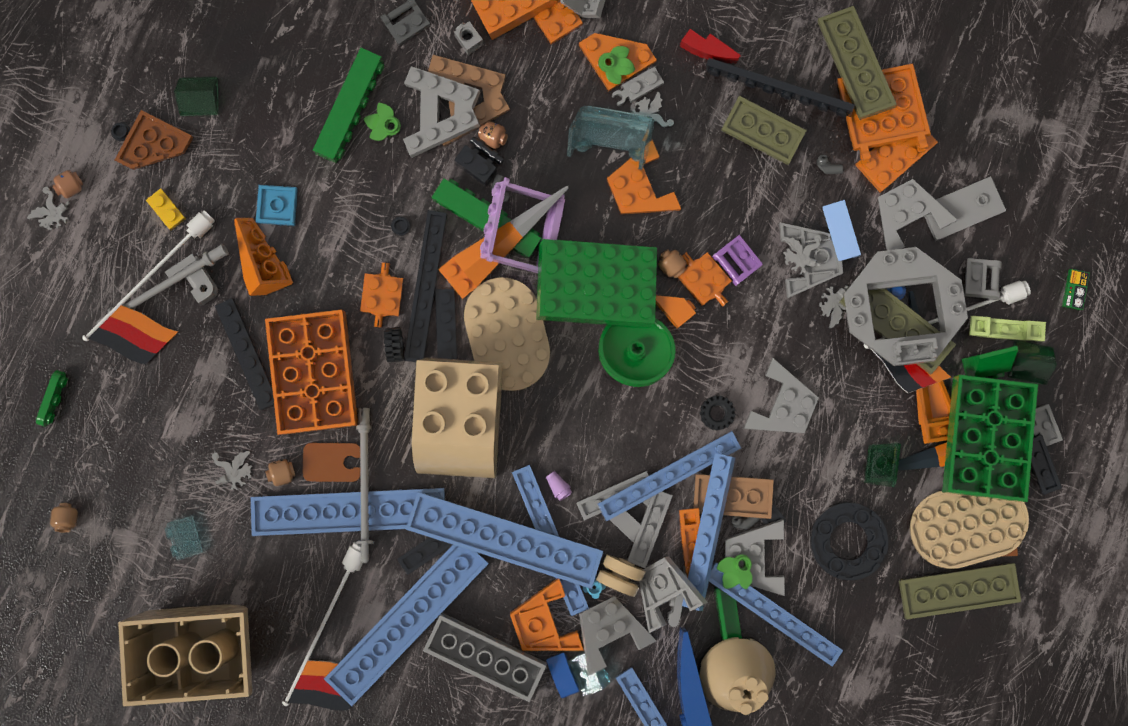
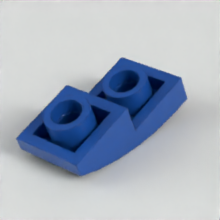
(562, 675)

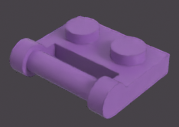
(743, 257)

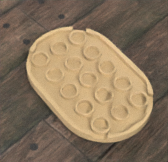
(505, 330)
(966, 529)

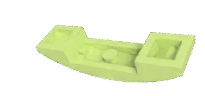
(1007, 329)

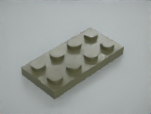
(763, 130)

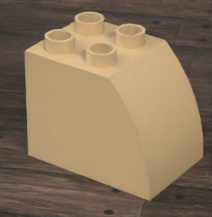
(456, 417)
(185, 655)

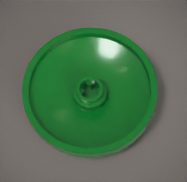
(637, 353)

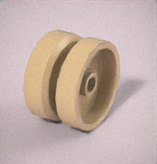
(619, 578)

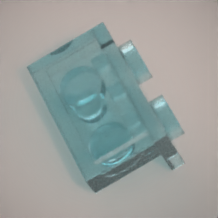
(183, 538)
(591, 683)

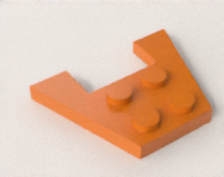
(634, 191)
(536, 625)

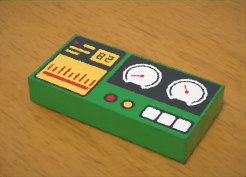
(1075, 289)

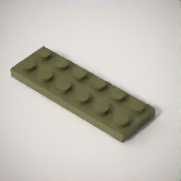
(856, 63)
(896, 320)
(959, 590)

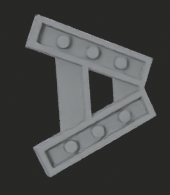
(431, 130)
(641, 535)

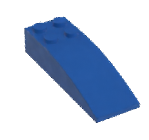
(689, 685)

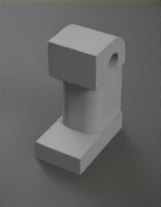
(199, 280)

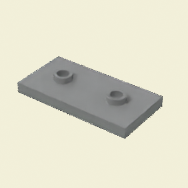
(969, 207)

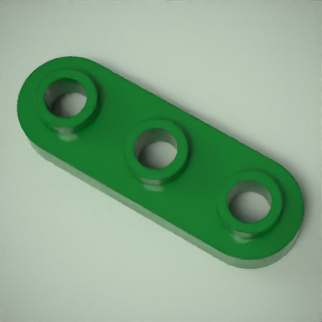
(51, 398)

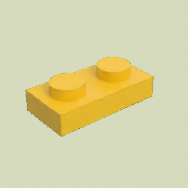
(165, 209)

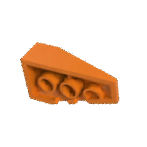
(260, 266)

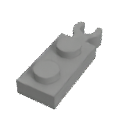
(639, 86)

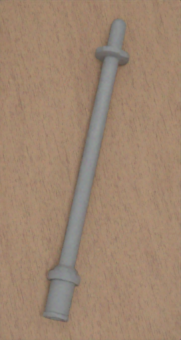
(208, 259)
(364, 428)

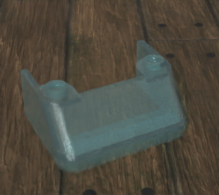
(611, 130)

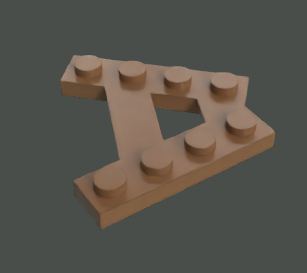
(487, 80)

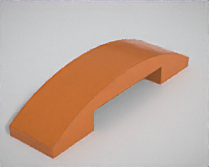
(689, 529)

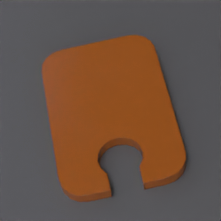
(326, 462)

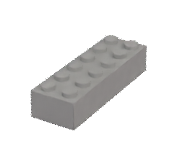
(485, 657)

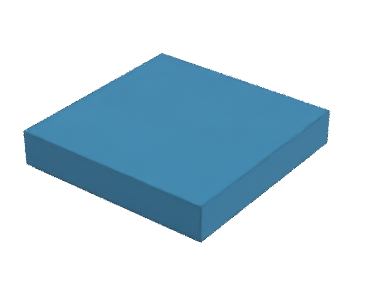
(276, 205)

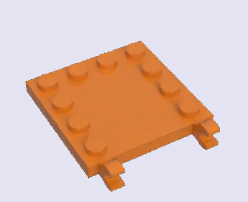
(895, 125)

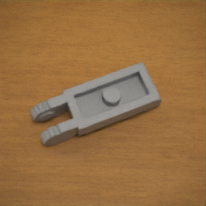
(674, 614)

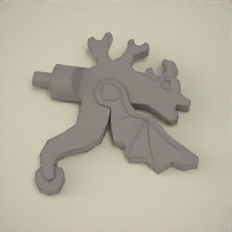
(654, 108)
(53, 213)
(801, 258)
(833, 302)
(233, 473)

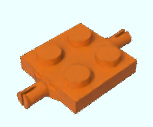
(704, 279)
(381, 295)

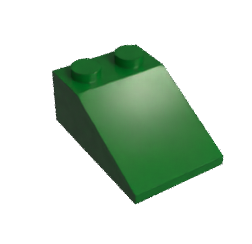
(990, 363)

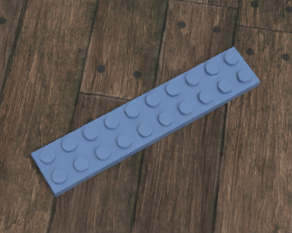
(333, 511)
(504, 540)
(405, 622)

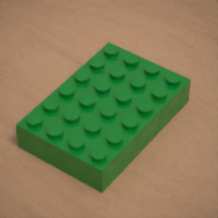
(596, 283)
(990, 438)

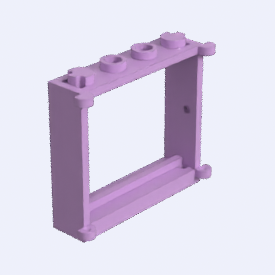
(550, 230)

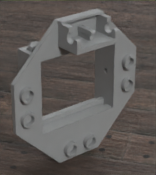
(900, 269)

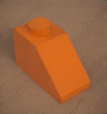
(676, 309)

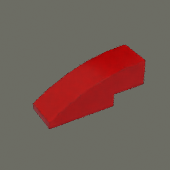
(709, 48)

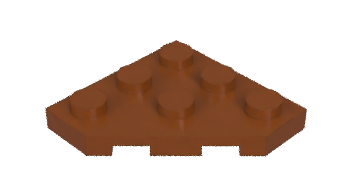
(151, 142)

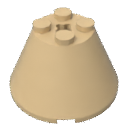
(737, 675)

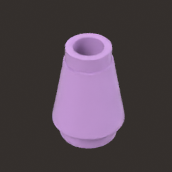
(558, 486)

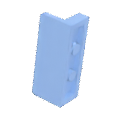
(841, 230)

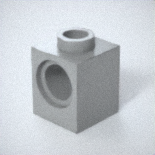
(468, 45)

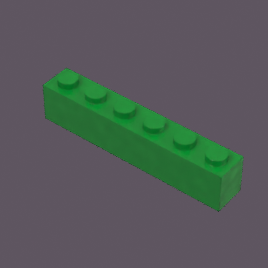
(349, 105)
(476, 213)

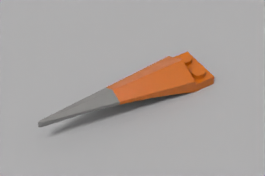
(468, 270)

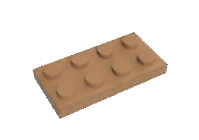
(745, 496)

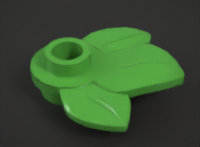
(619, 65)
(379, 123)
(733, 573)

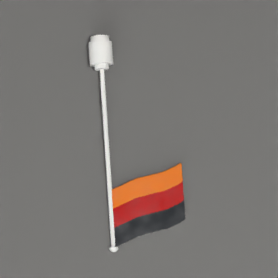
(133, 332)
(913, 377)
(309, 683)

